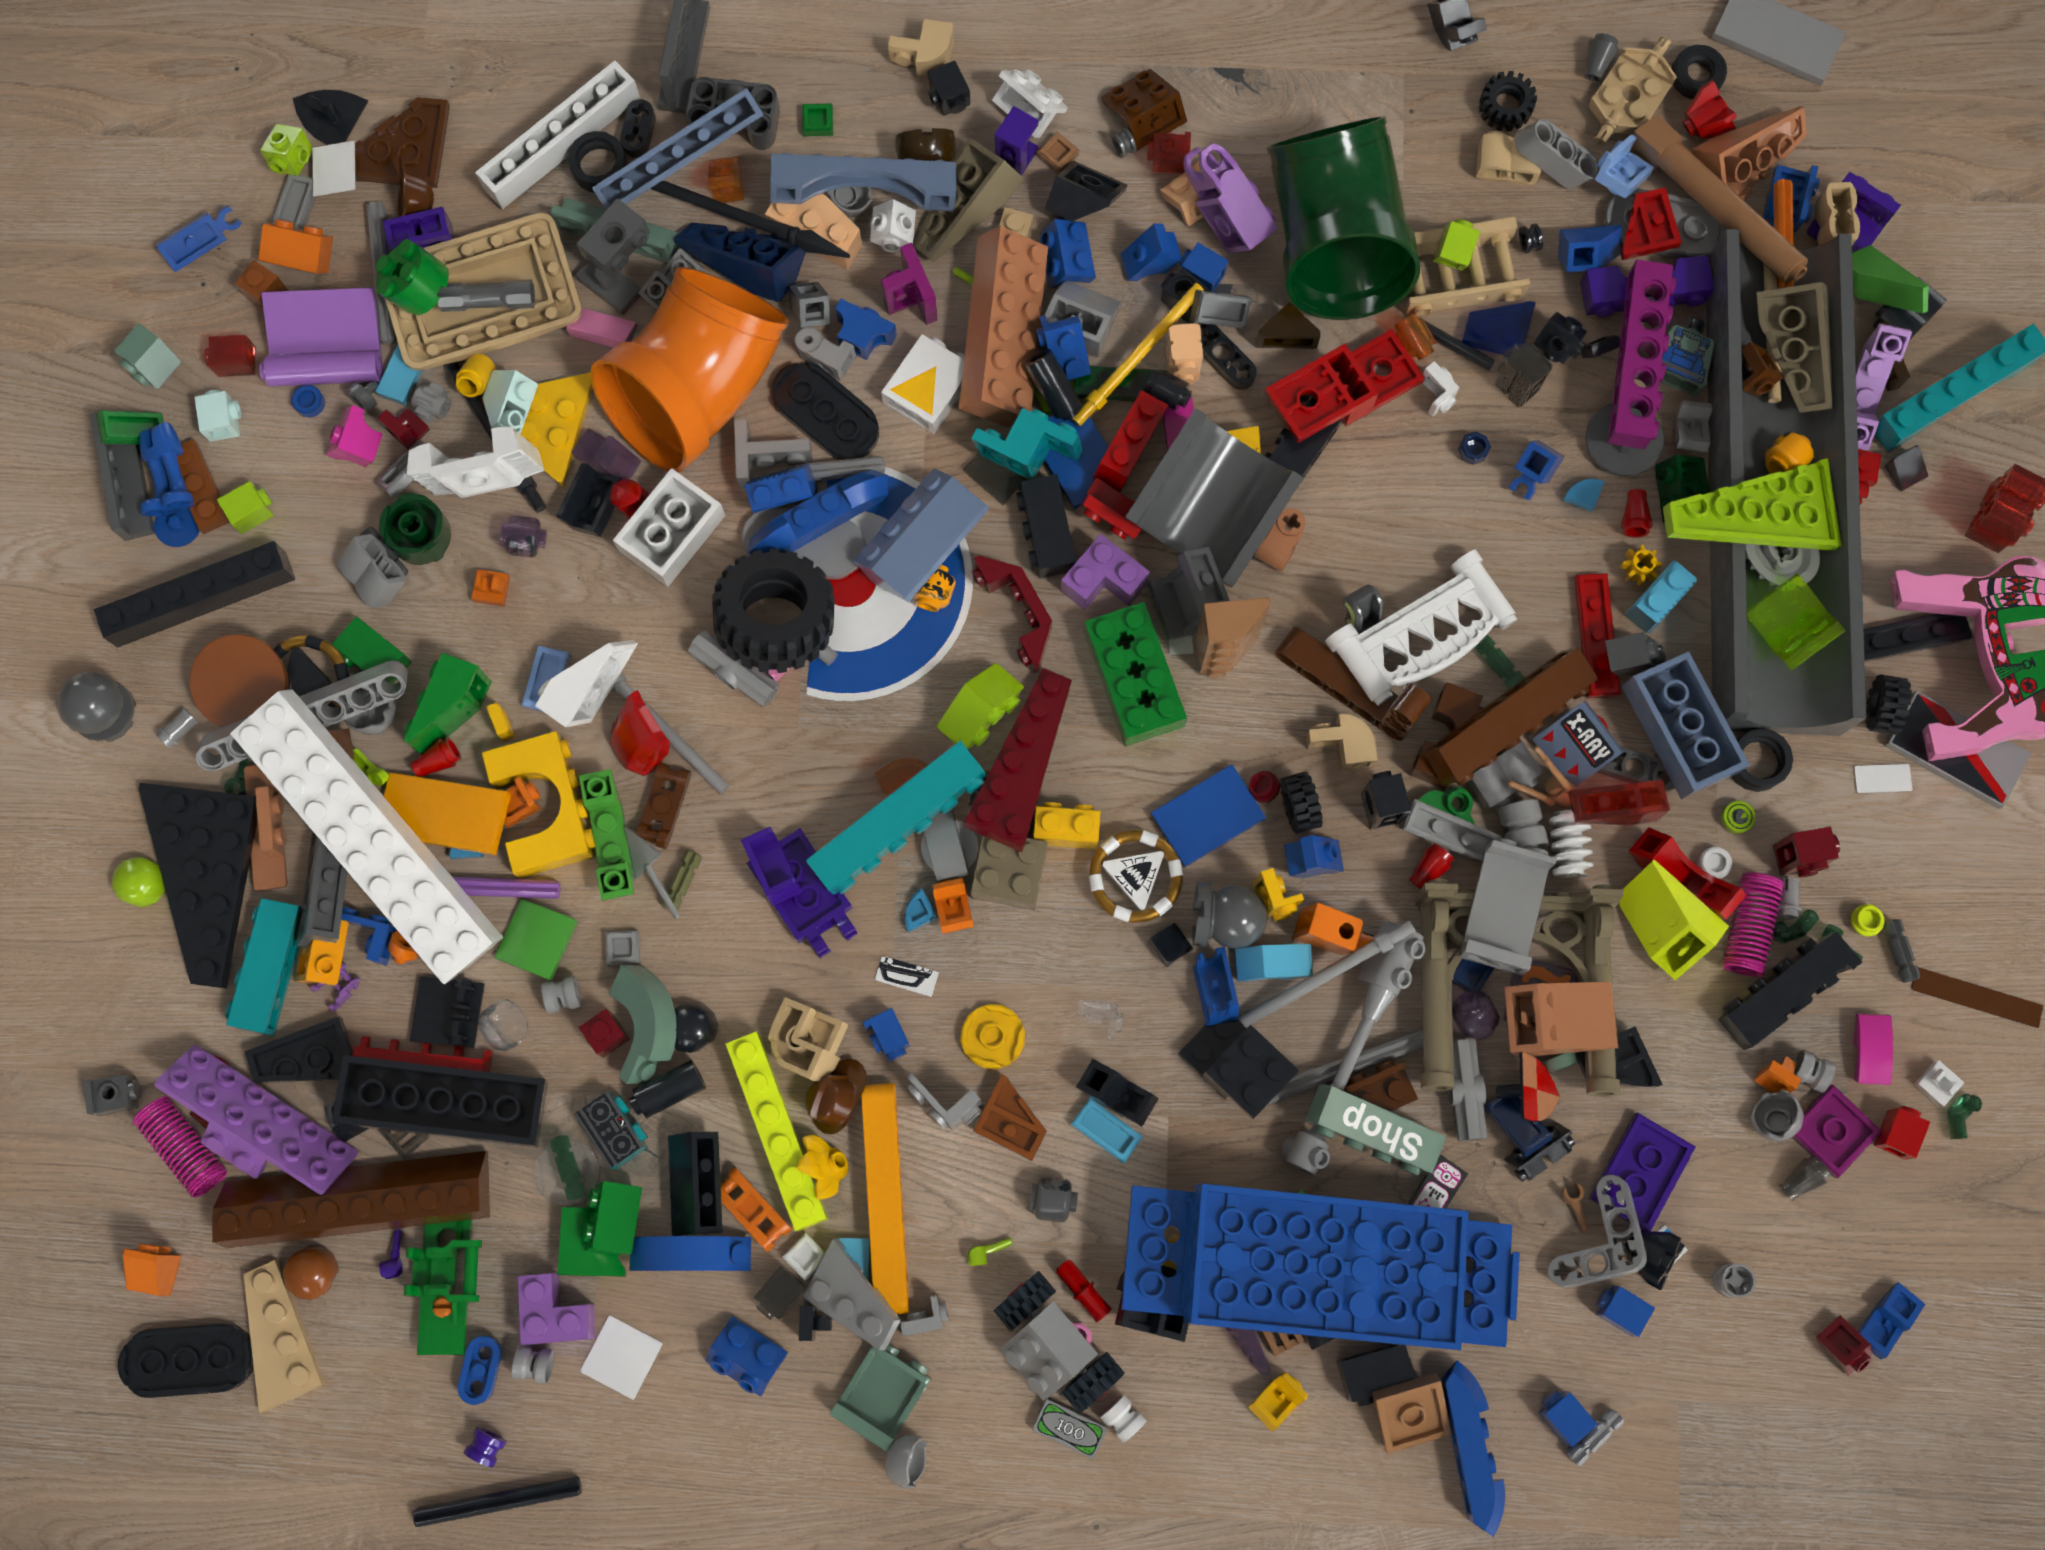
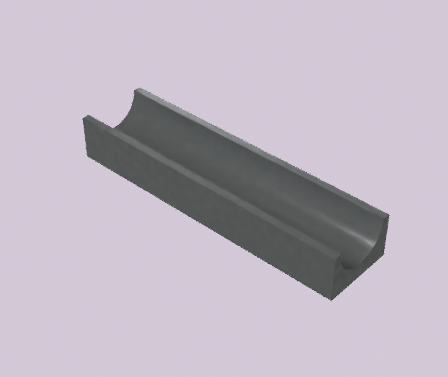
(1747, 677)

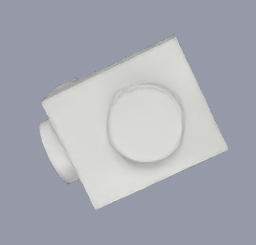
(1441, 384)

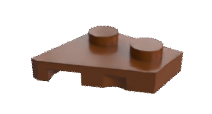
(1010, 1121)

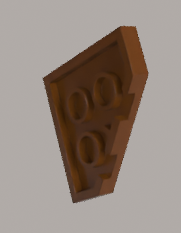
(415, 135)

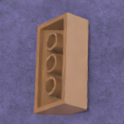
(1228, 633)

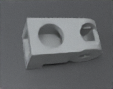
(825, 354)

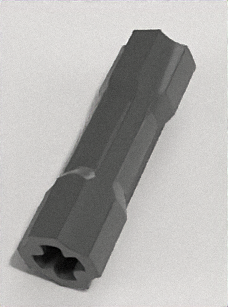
(509, 294)

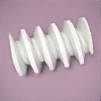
(1569, 846)

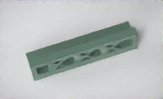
(579, 217)

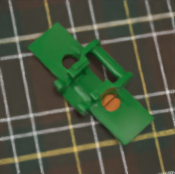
(434, 1280)

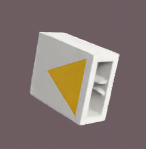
(926, 384)

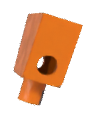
(1330, 929)

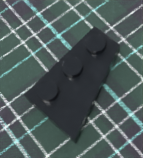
(302, 1056)

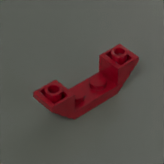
(996, 574)

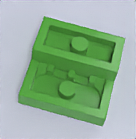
(536, 939)

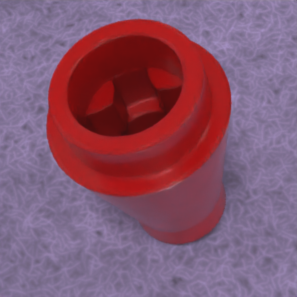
(1636, 516)
(438, 757)
(1431, 866)

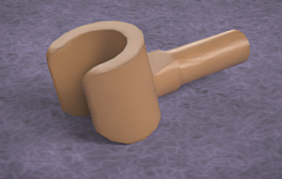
(1576, 1205)

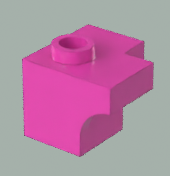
(353, 439)

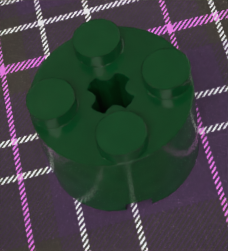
(401, 532)

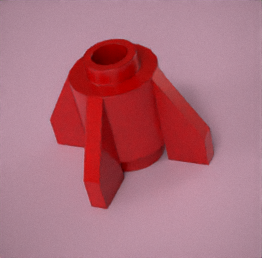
(1708, 114)

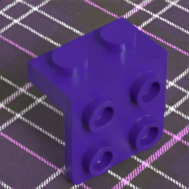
(1872, 208)

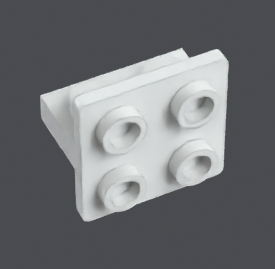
(1029, 95)

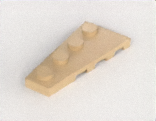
(279, 1344)

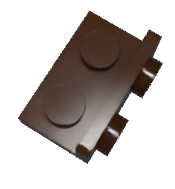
(1386, 1089)

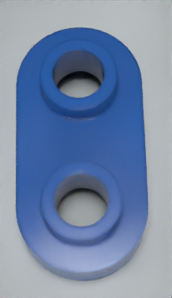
(479, 1369)

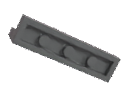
(123, 486)
(322, 896)

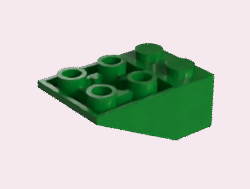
(447, 703)

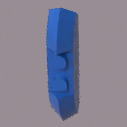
(821, 513)
(1481, 1493)

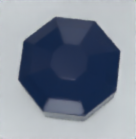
(1474, 448)

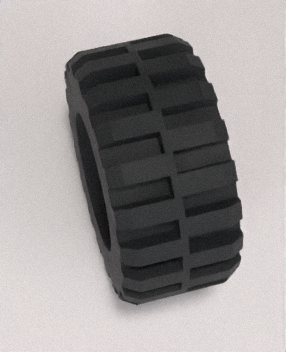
(773, 576)

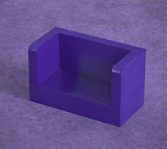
(1013, 139)
(771, 866)

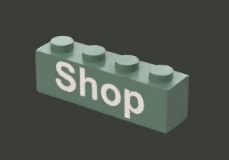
(1375, 1129)

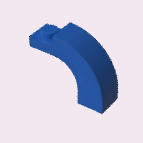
(691, 1253)

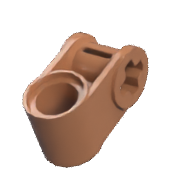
(1279, 542)

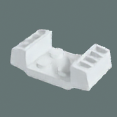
(486, 472)

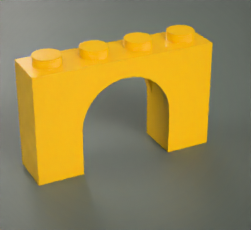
(567, 838)

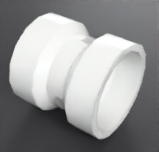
(1125, 1420)

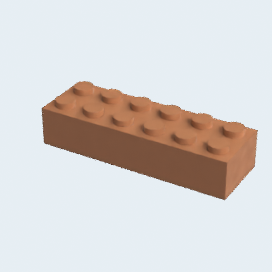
(1003, 325)

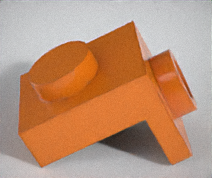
(522, 802)
(952, 905)

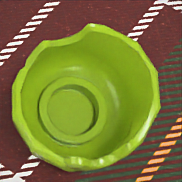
(138, 882)

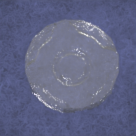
(548, 1178)

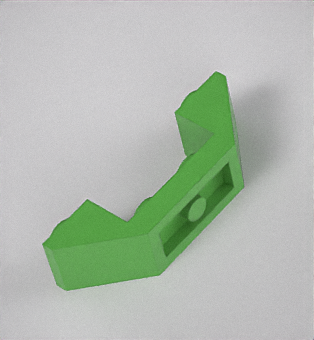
(608, 822)

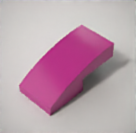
(1874, 1048)

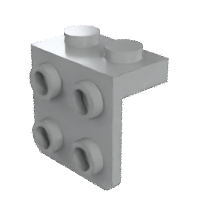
(965, 1110)

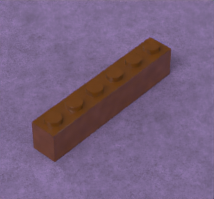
(1510, 716)

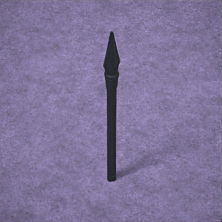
(805, 239)

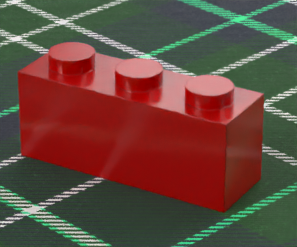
(1130, 440)

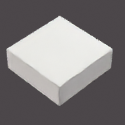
(804, 1256)

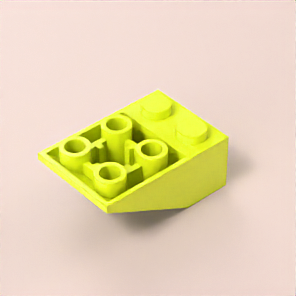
(1670, 920)

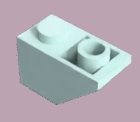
(508, 398)

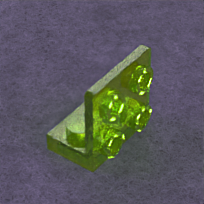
(1794, 622)

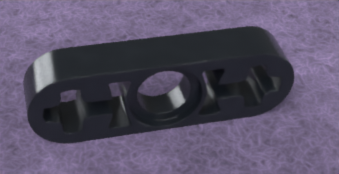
(1220, 365)

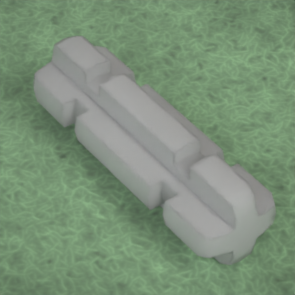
(1596, 1437)

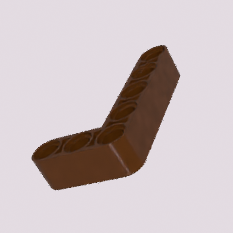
(1330, 673)

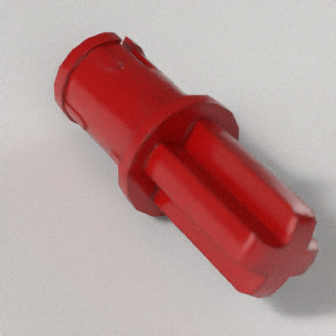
(1083, 1290)

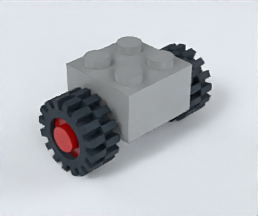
(1052, 1349)

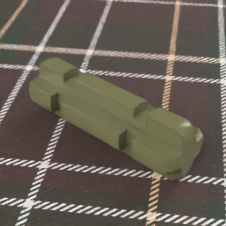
(682, 878)

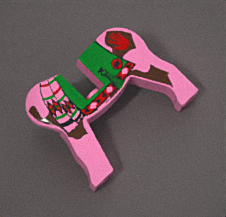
(1998, 602)

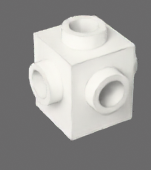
(892, 225)

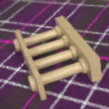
(1493, 232)

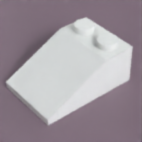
(581, 689)

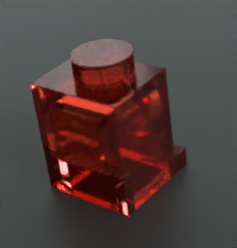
(1168, 152)

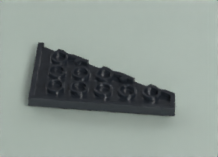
(204, 861)

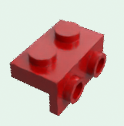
(1112, 506)

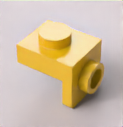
(1278, 1400)

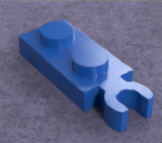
(196, 238)

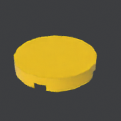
(992, 1036)

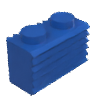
(781, 488)

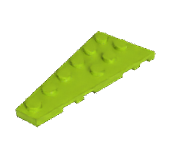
(1771, 510)

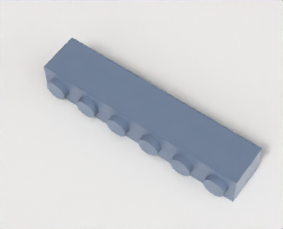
(679, 150)

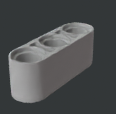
(1556, 153)

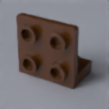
(1146, 106)

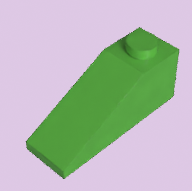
(1886, 282)

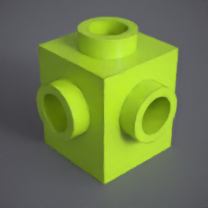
(286, 149)

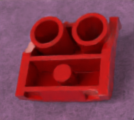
(638, 737)

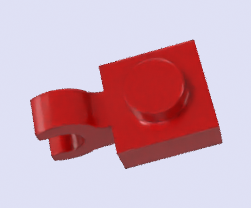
(1868, 471)

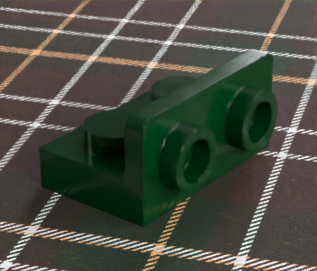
(1680, 478)

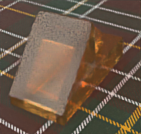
(726, 179)

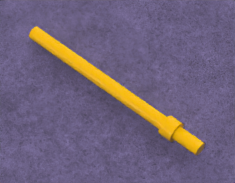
(1097, 398)

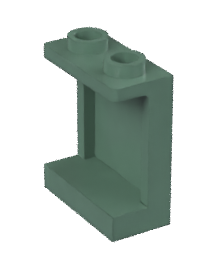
(881, 1395)

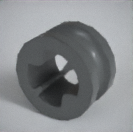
(1123, 142)

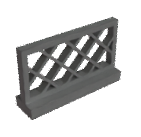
(682, 53)

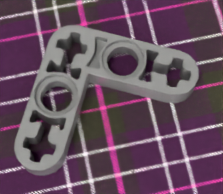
(1611, 1252)

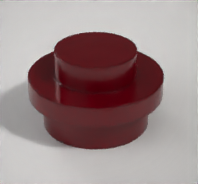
(1264, 786)

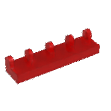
(425, 1056)

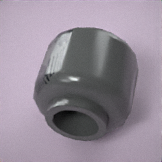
(1053, 1199)

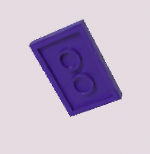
(1651, 1165)

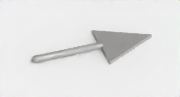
(642, 858)

